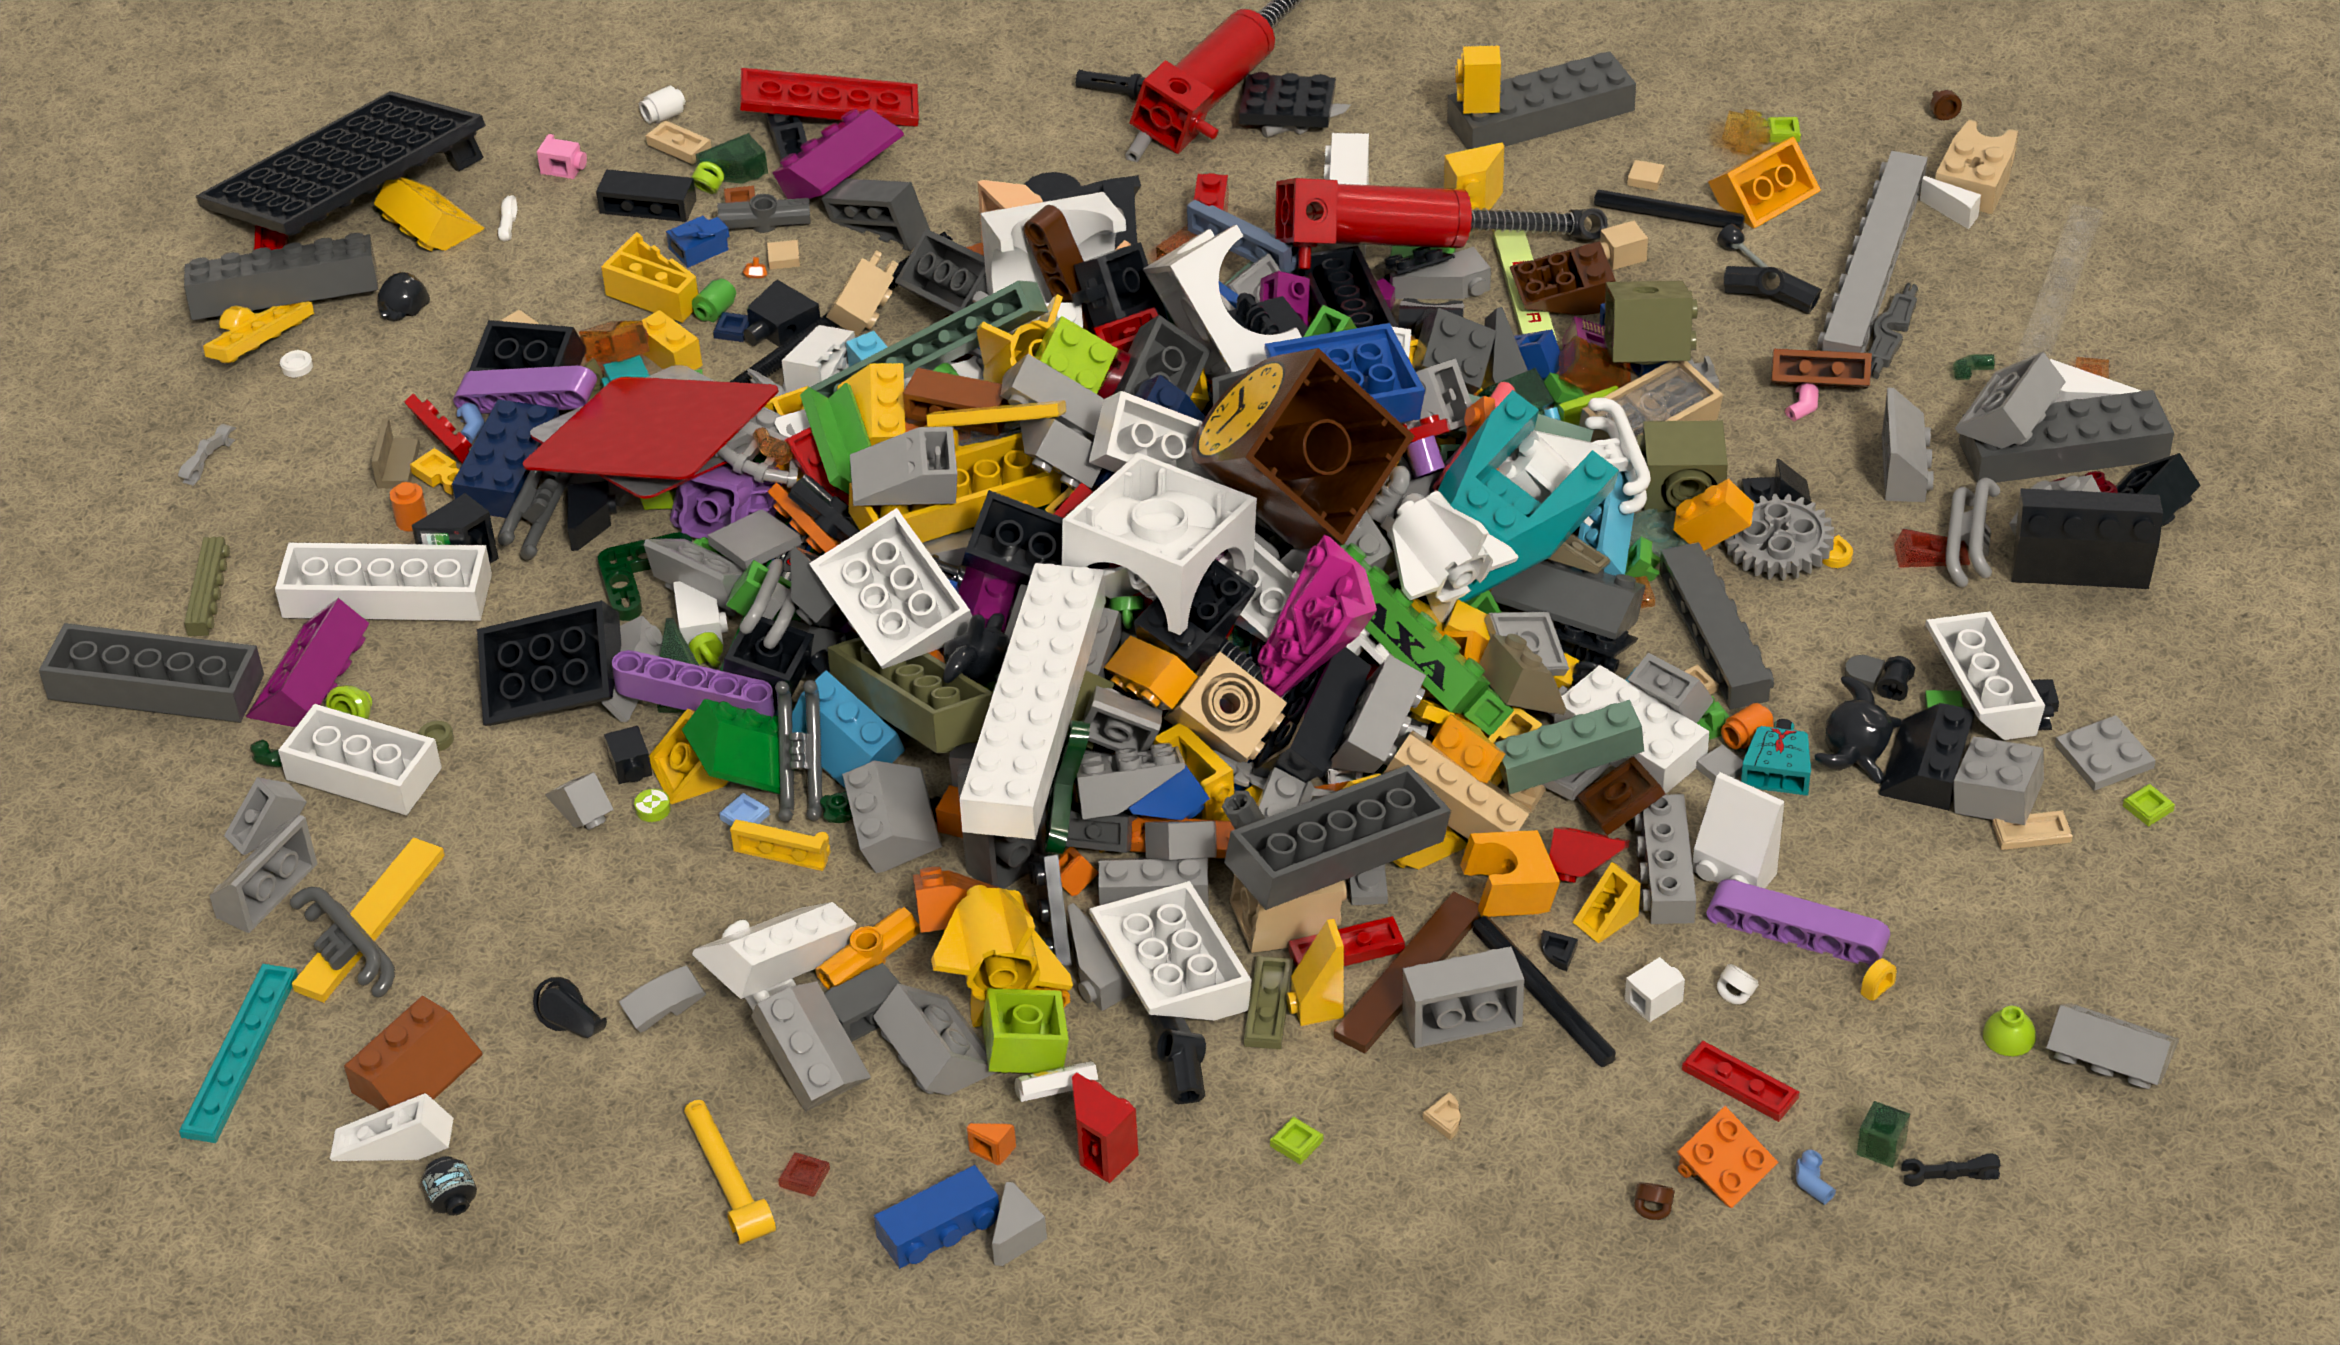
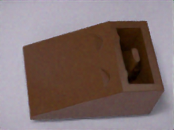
(1565, 281)

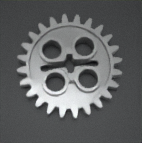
(1783, 538)

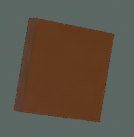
(1620, 795)

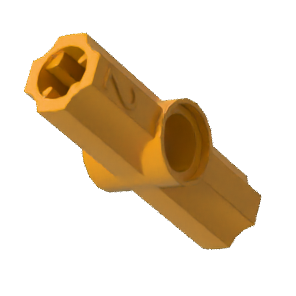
(868, 948)

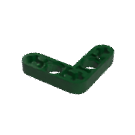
(623, 572)
(1062, 786)

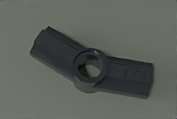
(1790, 289)
(1183, 1056)

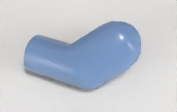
(473, 419)
(1809, 1177)

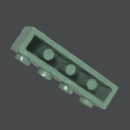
(1570, 746)

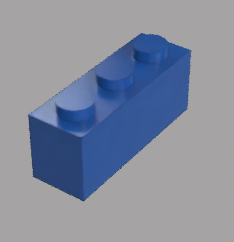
(937, 1217)

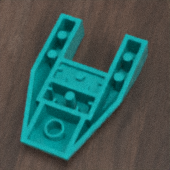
(1506, 509)

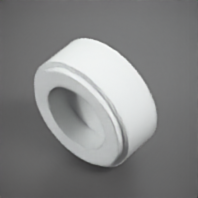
(296, 363)

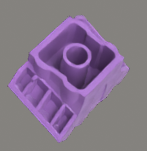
(719, 500)

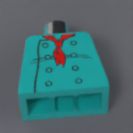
(1778, 759)

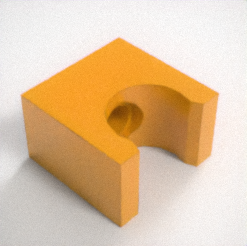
(1517, 870)

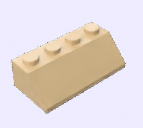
(1473, 804)

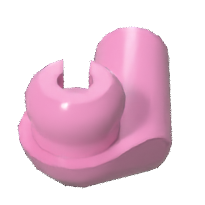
(1807, 401)

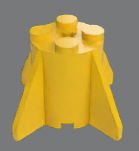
(1004, 350)
(996, 947)

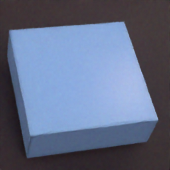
(744, 809)

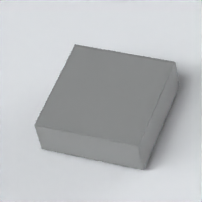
(1719, 761)

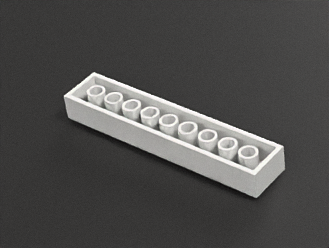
(1033, 702)

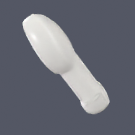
(508, 213)

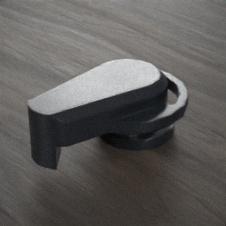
(563, 1008)

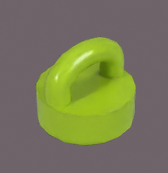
(707, 181)
(707, 648)

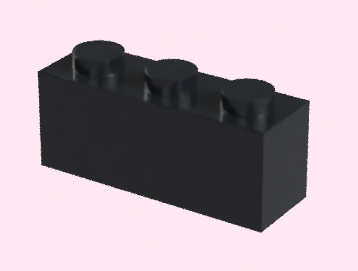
(646, 195)

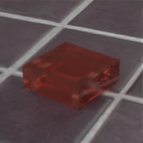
(804, 1174)

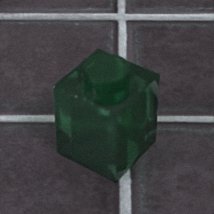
(1883, 1134)

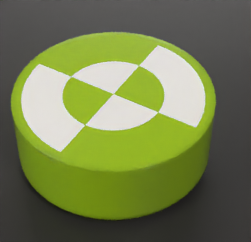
(652, 805)

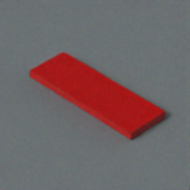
(826, 96)

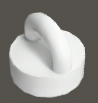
(1740, 980)

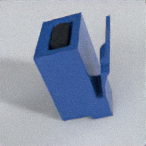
(698, 240)

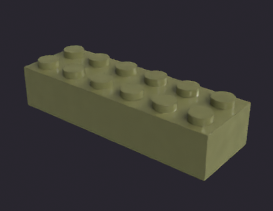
(914, 695)

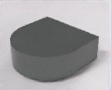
(1865, 669)

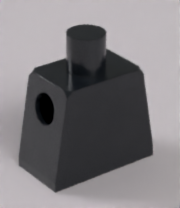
(779, 314)

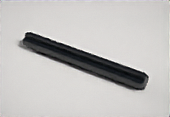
(1667, 209)

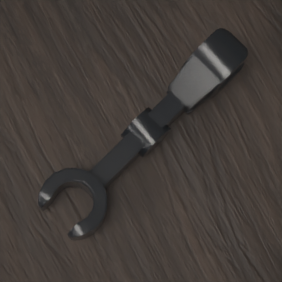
(1983, 1167)

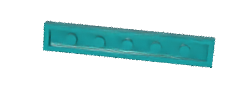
(238, 1054)

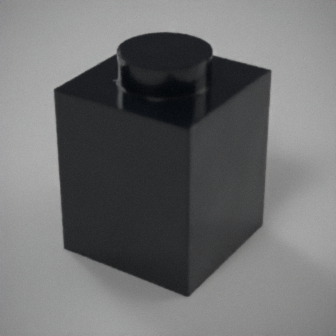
(628, 755)

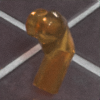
(772, 446)

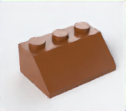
(412, 1057)

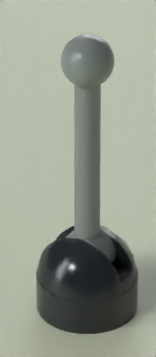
(1732, 239)

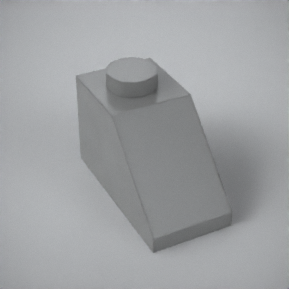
(581, 801)
(262, 812)

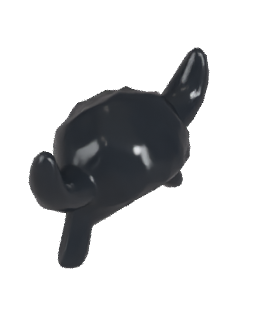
(978, 652)
(1858, 732)

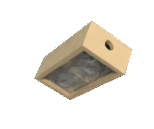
(1664, 394)

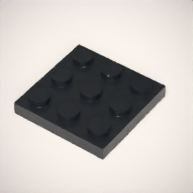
(1287, 100)

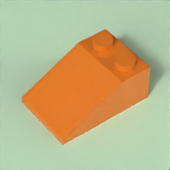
(939, 894)

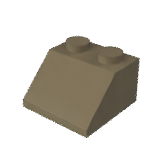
(1520, 675)

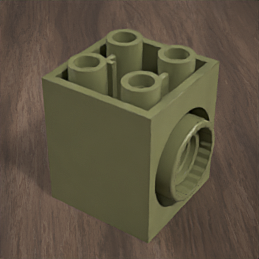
(1649, 321)
(1682, 460)

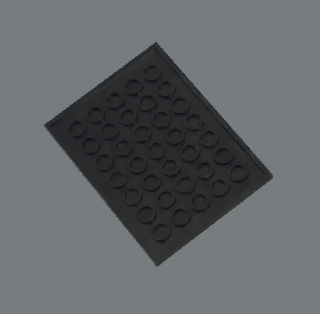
(340, 162)

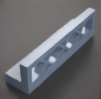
(1254, 242)

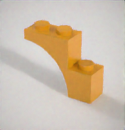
(1467, 746)

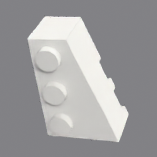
(816, 357)

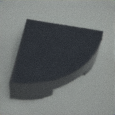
(1558, 948)

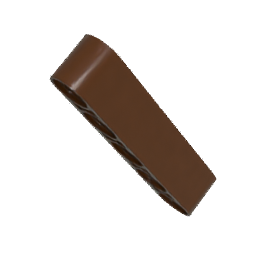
(1056, 255)

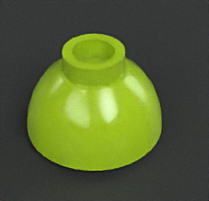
(350, 700)
(2009, 1032)

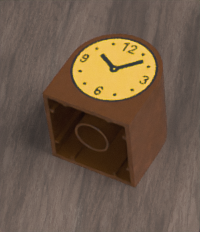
(1302, 446)

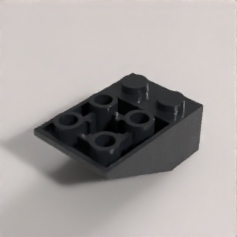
(1211, 616)

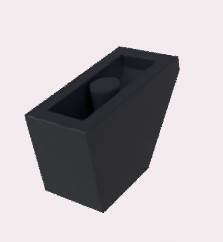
(589, 512)

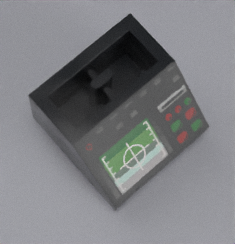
(458, 523)

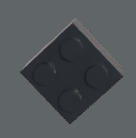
(782, 663)

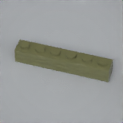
(206, 586)

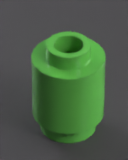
(714, 300)

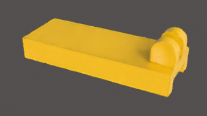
(781, 844)

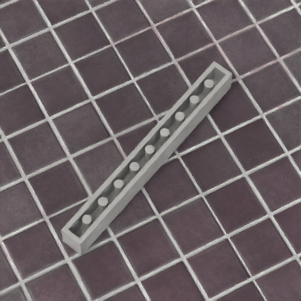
(1874, 254)

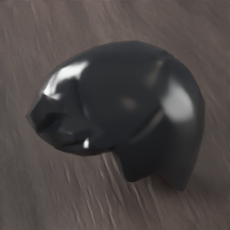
(401, 295)

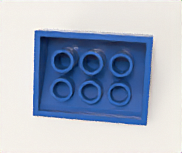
(1372, 360)

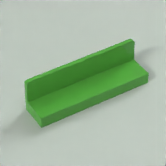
(836, 430)

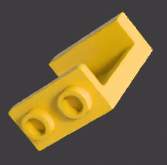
(1206, 766)

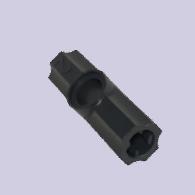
(828, 511)

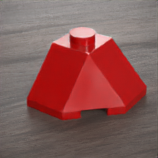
(1582, 852)

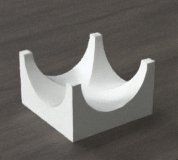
(1007, 251)
(1191, 294)
(1162, 529)

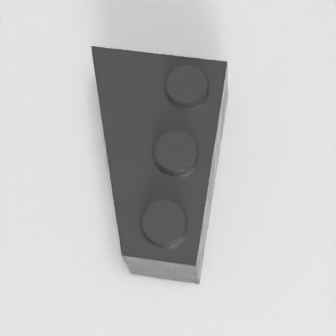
(878, 207)

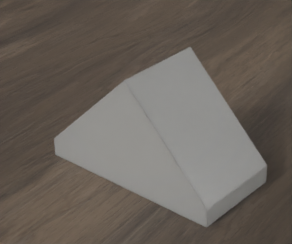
(1180, 840)
(1017, 1227)

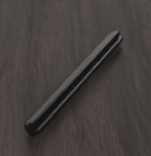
(1549, 995)

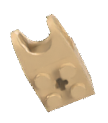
(1979, 163)

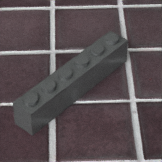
(1715, 625)

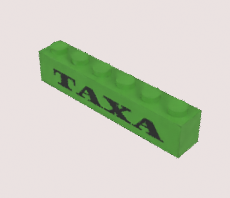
(1417, 643)

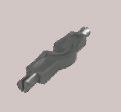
(1897, 318)

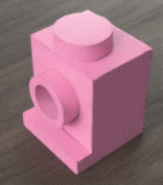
(560, 158)

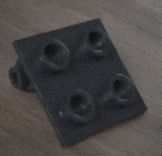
(1421, 257)
(1266, 317)
(1599, 648)

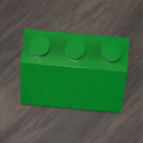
(736, 744)

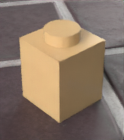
(1624, 244)

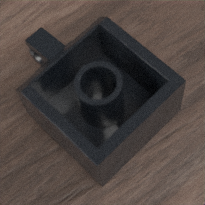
(1115, 284)

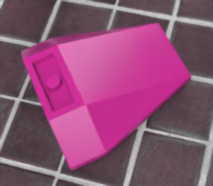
(1319, 618)

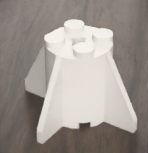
(1545, 462)
(1442, 552)

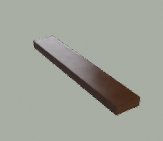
(1385, 997)

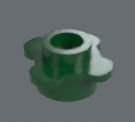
(836, 807)

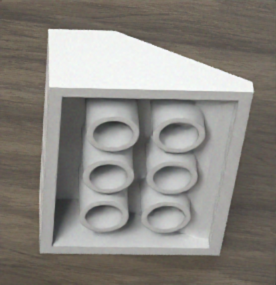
(892, 591)
(1175, 954)

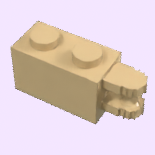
(862, 294)

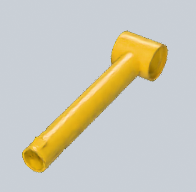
(748, 1217)

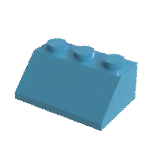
(849, 730)

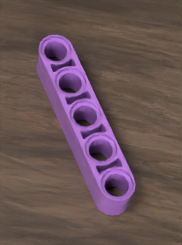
(546, 386)
(1424, 457)
(686, 684)
(1799, 922)

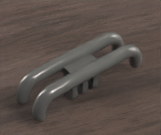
(536, 507)
(799, 750)
(345, 939)

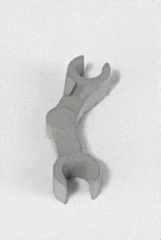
(193, 467)

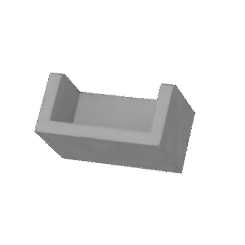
(1672, 687)

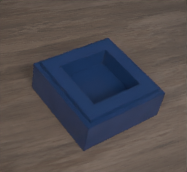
(731, 327)

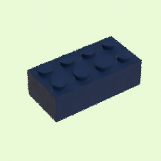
(494, 465)

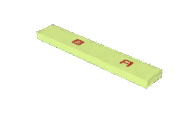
(1512, 250)

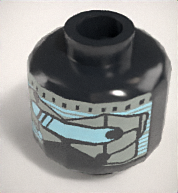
(448, 1185)

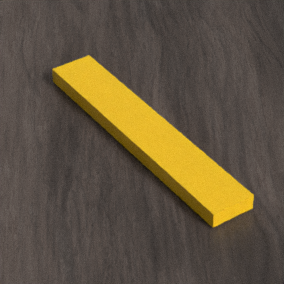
(374, 913)

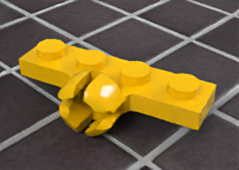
(252, 329)

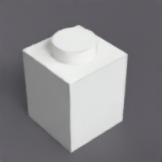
(1654, 989)

